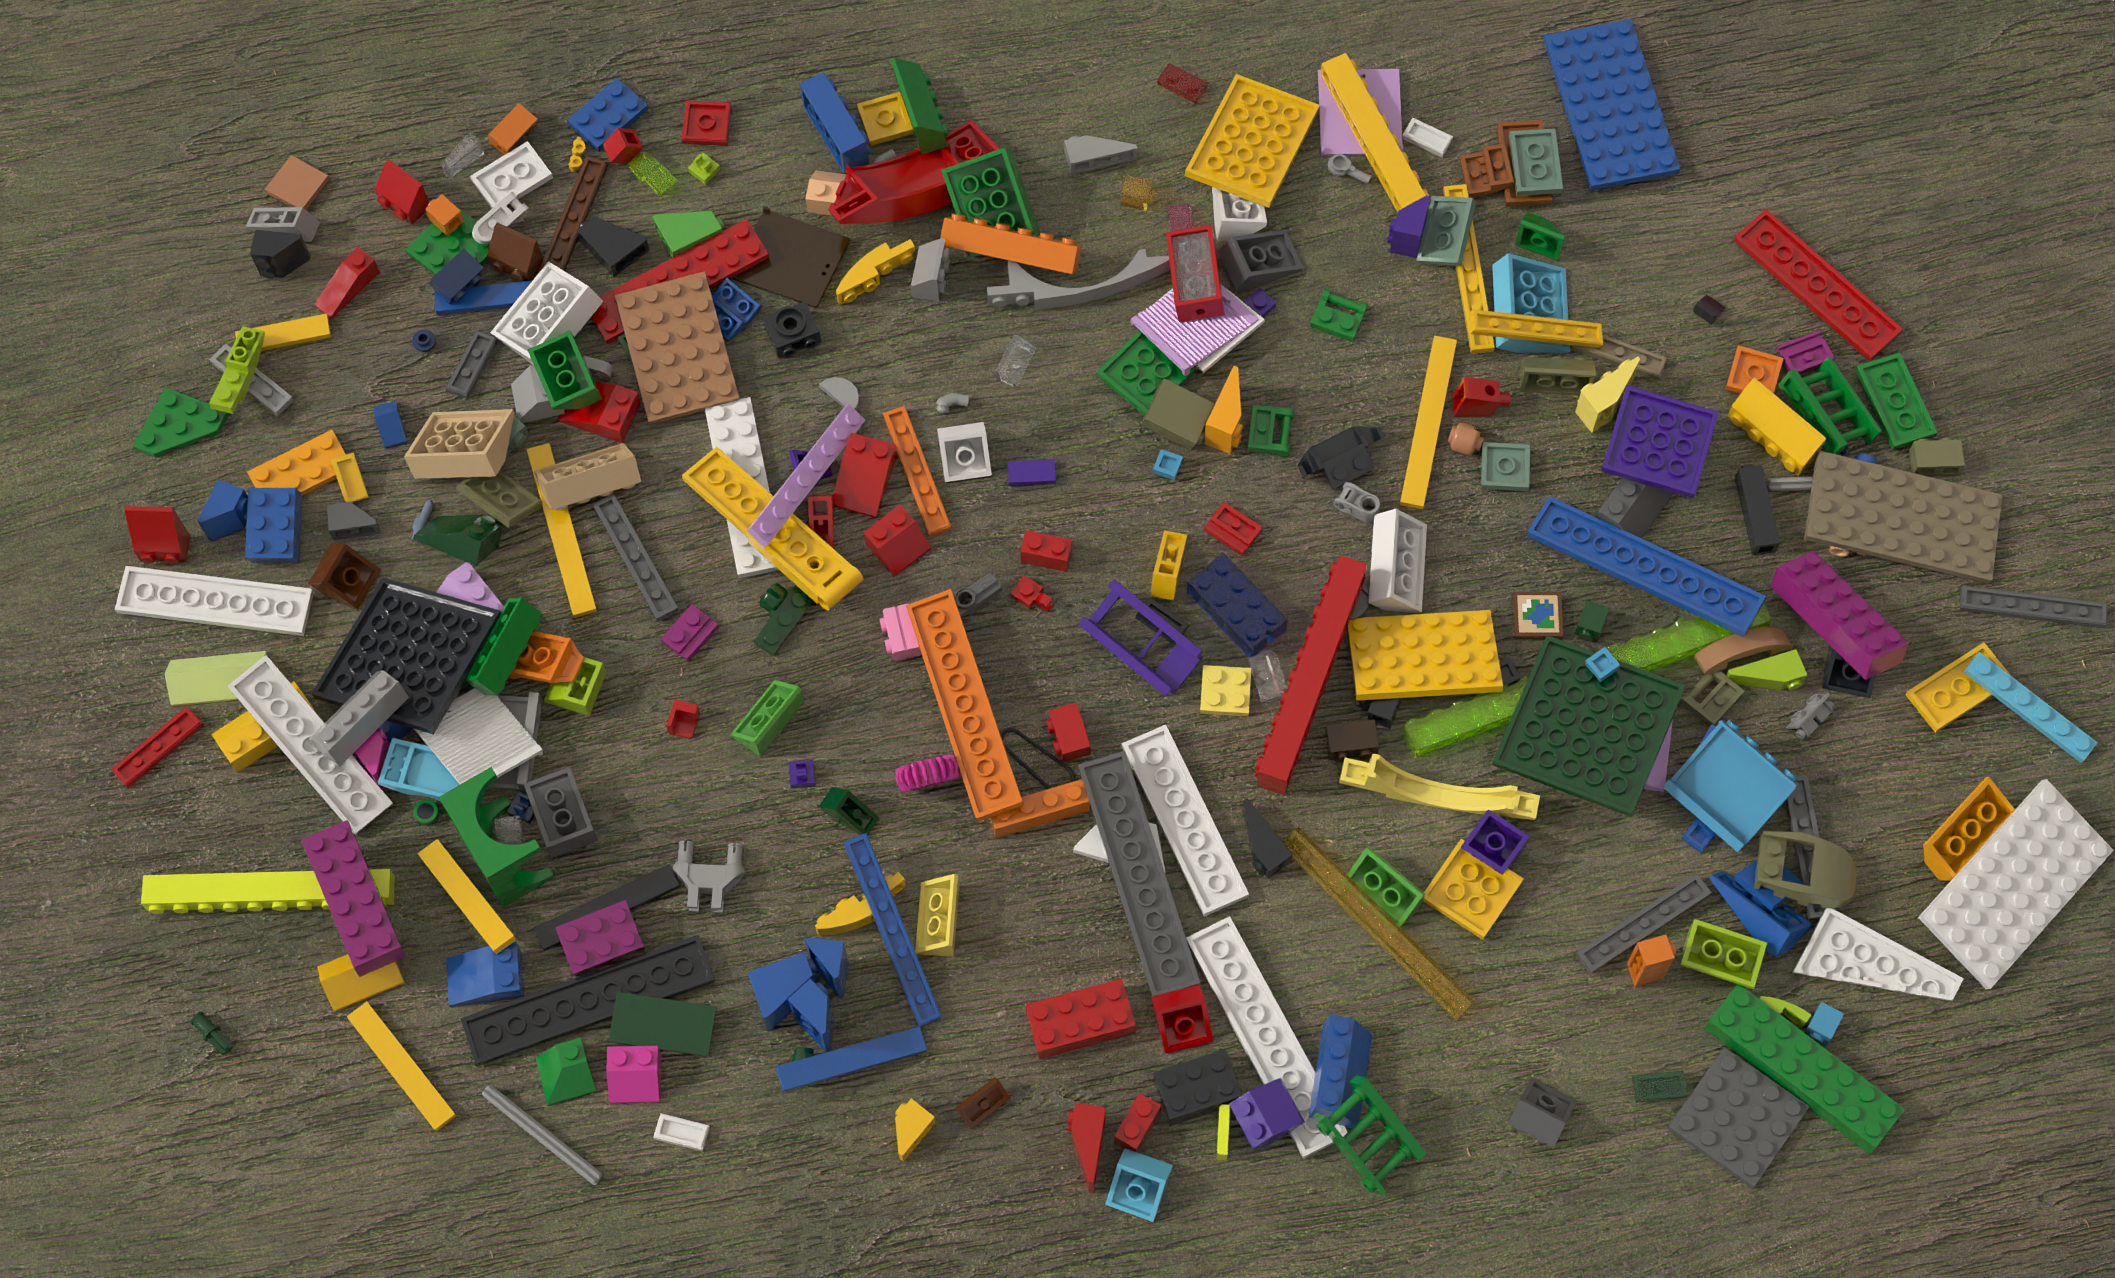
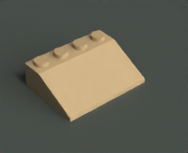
(461, 444)

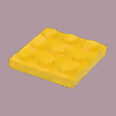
(1471, 891)

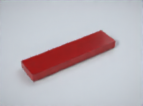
(157, 747)

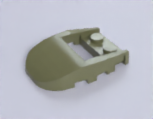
(1831, 872)

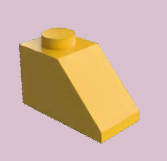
(911, 1126)

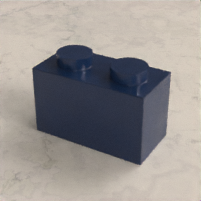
(457, 276)

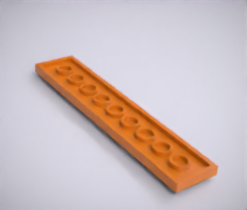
(964, 705)

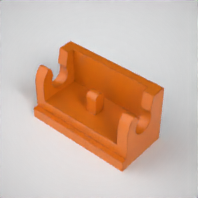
(511, 128)

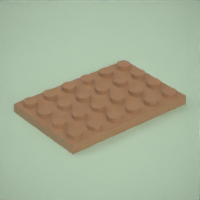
(677, 348)

